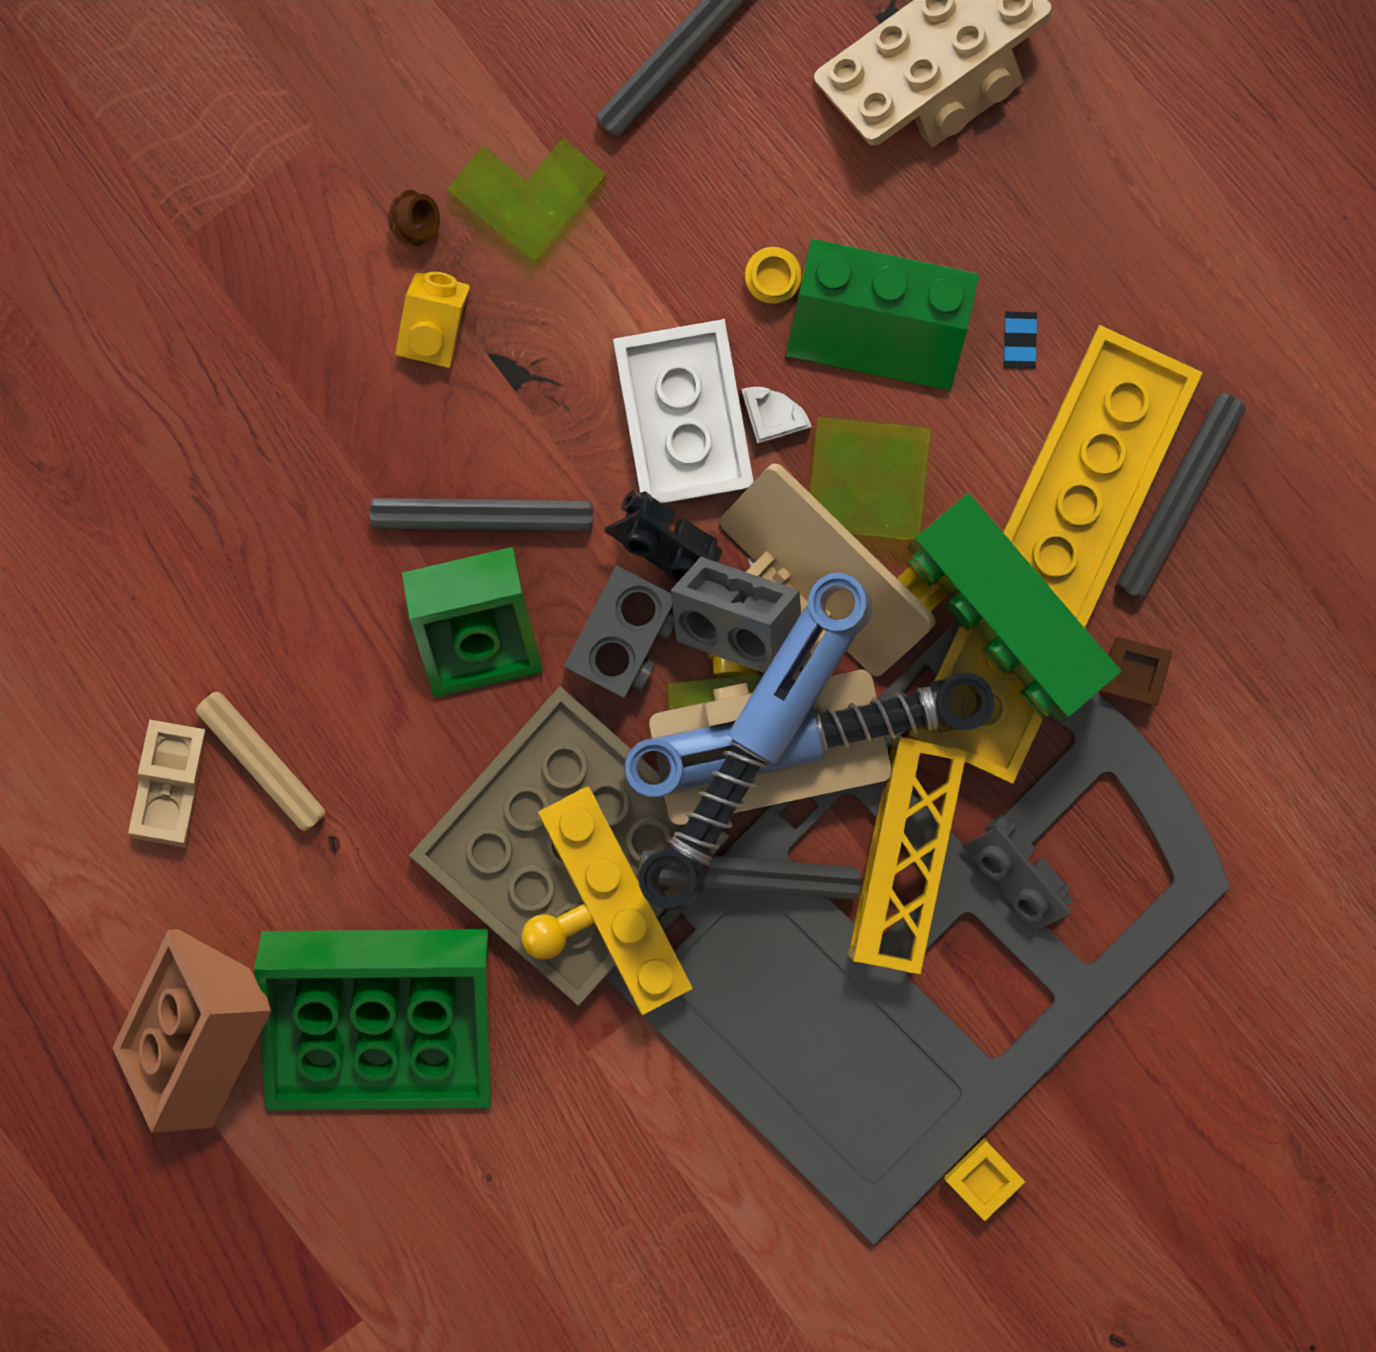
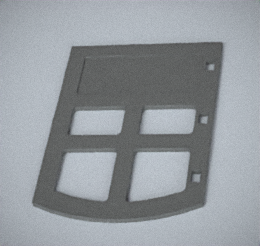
(852, 1057)

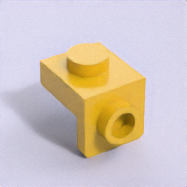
(432, 318)

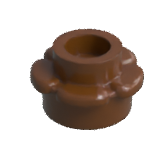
(413, 218)

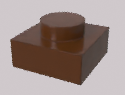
(1142, 671)

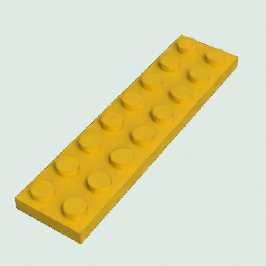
(1073, 520)

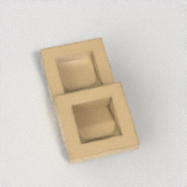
(167, 783)

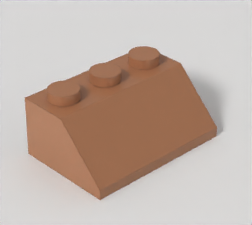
(189, 1033)

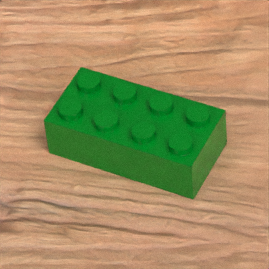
(1012, 610)

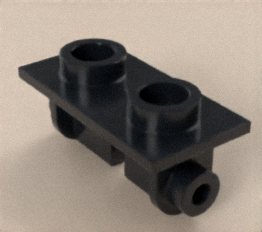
(648, 535)

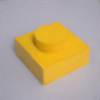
(984, 1179)

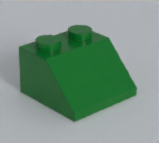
(472, 622)

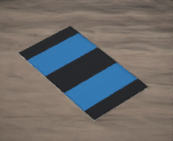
(1020, 339)

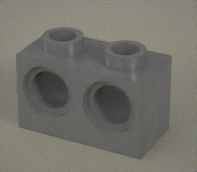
(733, 613)
(609, 626)

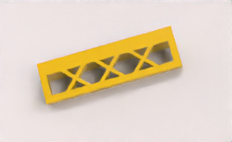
(885, 850)

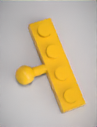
(610, 902)

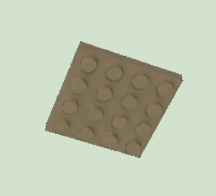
(500, 856)

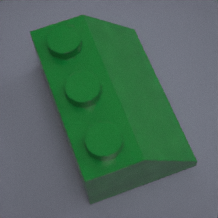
(881, 314)

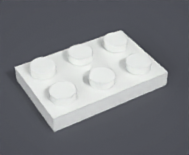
(684, 412)

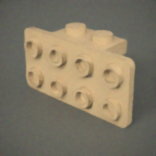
(931, 66)
(802, 542)
(838, 771)

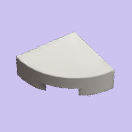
(773, 414)

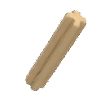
(260, 761)

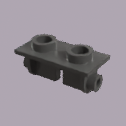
(1031, 889)

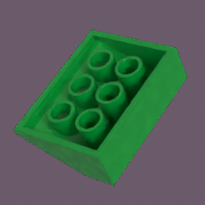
(375, 1019)

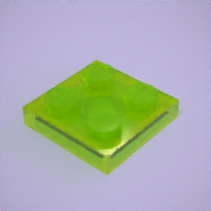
(871, 475)

